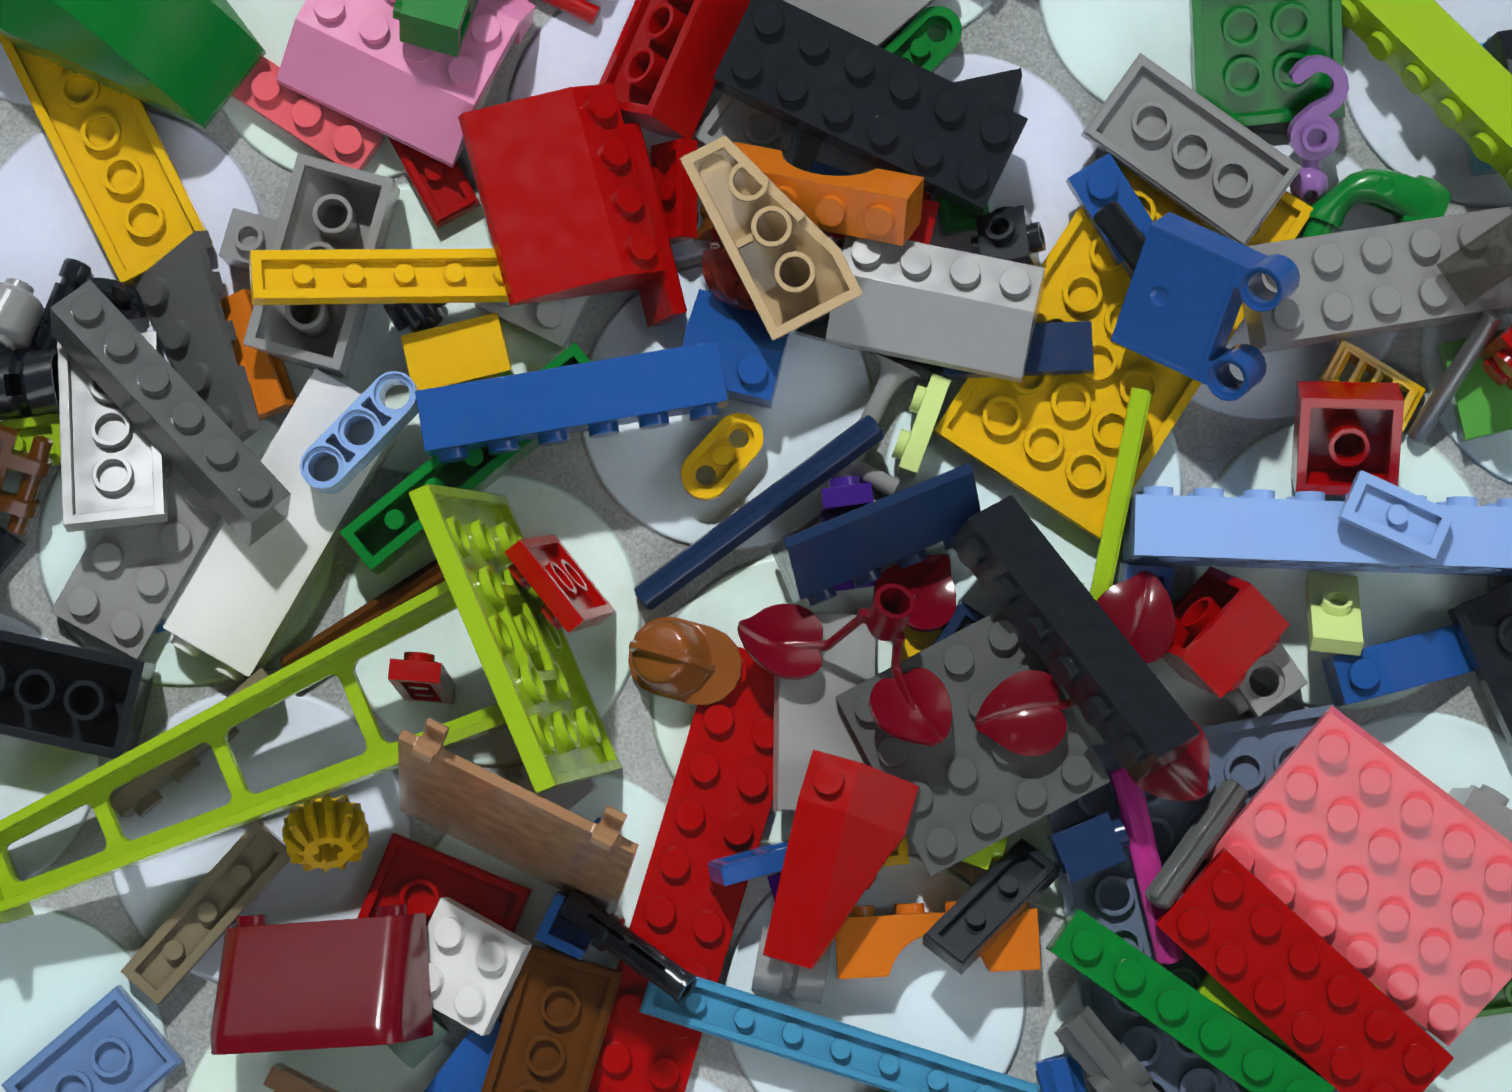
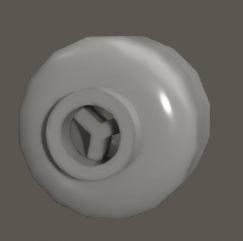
(18, 315)

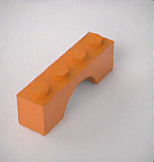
(865, 205)
(873, 941)

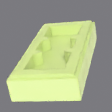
(1333, 613)

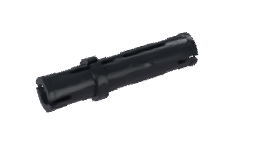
(612, 935)

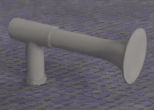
(890, 379)

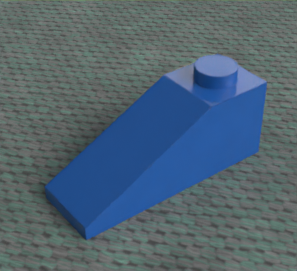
(1396, 666)

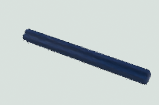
(759, 512)

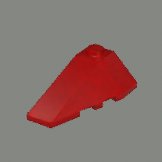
(838, 842)

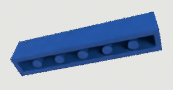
(572, 400)

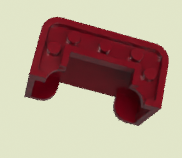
(323, 983)

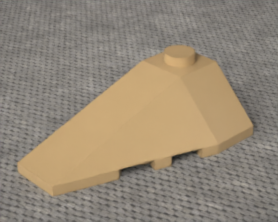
(776, 249)

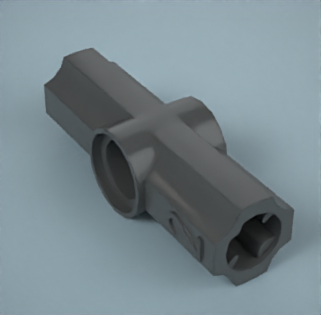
(1101, 1056)

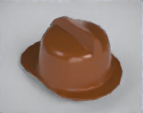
(684, 661)

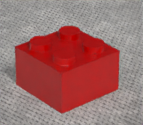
(1345, 431)
(1221, 632)

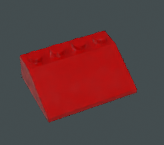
(562, 195)

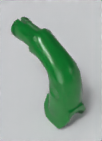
(1385, 189)

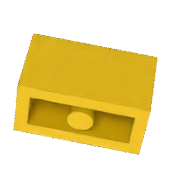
(458, 352)

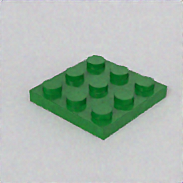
(1251, 45)

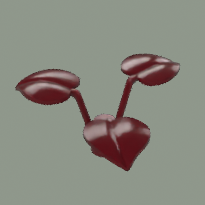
(908, 706)
(1026, 708)

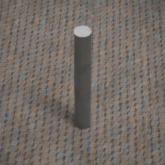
(1454, 376)

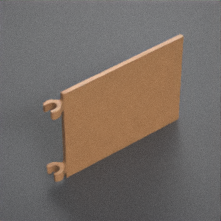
(513, 821)

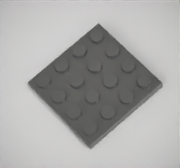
(969, 783)

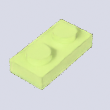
(927, 404)

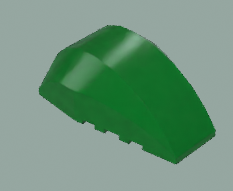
(164, 52)

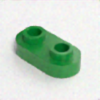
(915, 44)

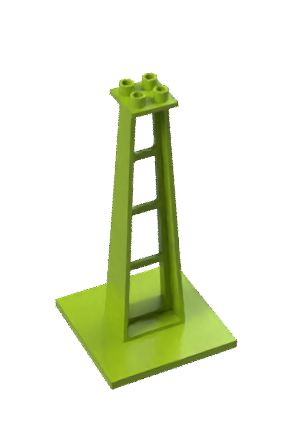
(521, 652)

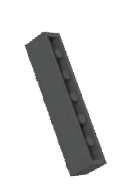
(169, 413)

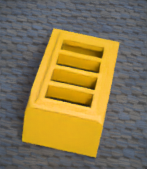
(1363, 361)

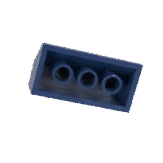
(876, 535)

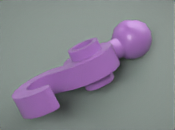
(1312, 130)

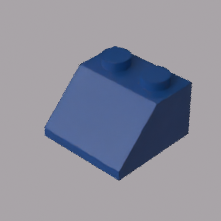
(746, 350)

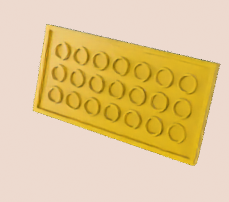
(1065, 431)

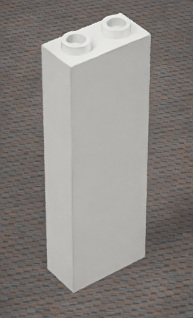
(250, 594)

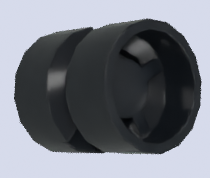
(38, 383)

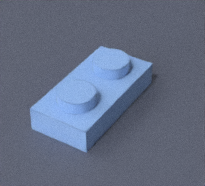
(1396, 515)

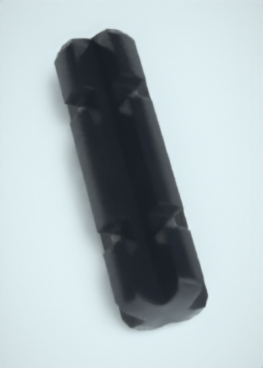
(73, 276)

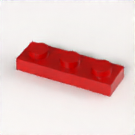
(421, 678)

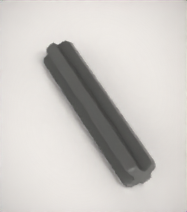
(1196, 844)

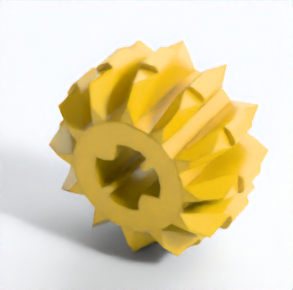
(325, 833)

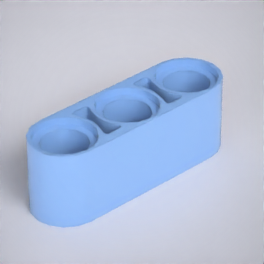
(336, 440)

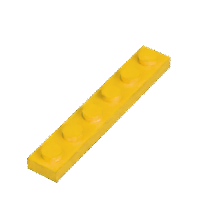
(375, 276)

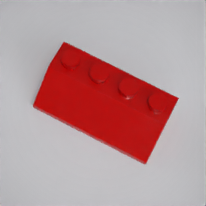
(669, 61)

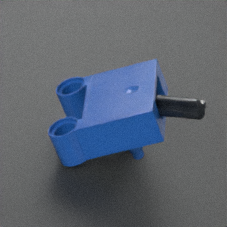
(1189, 296)

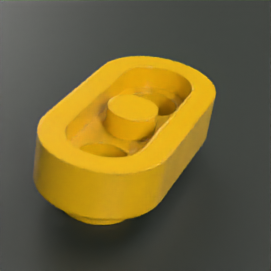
(721, 456)

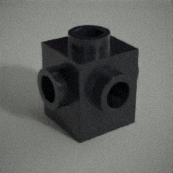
(1009, 236)

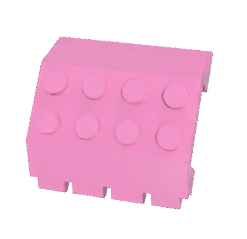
(356, 65)

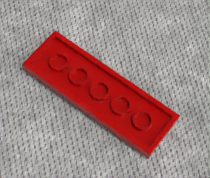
(1299, 983)

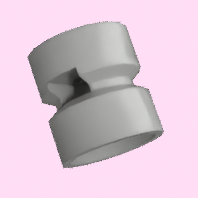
(776, 976)

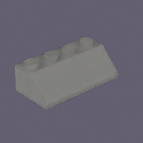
(324, 210)
(939, 307)

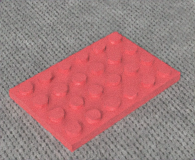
(1384, 872)

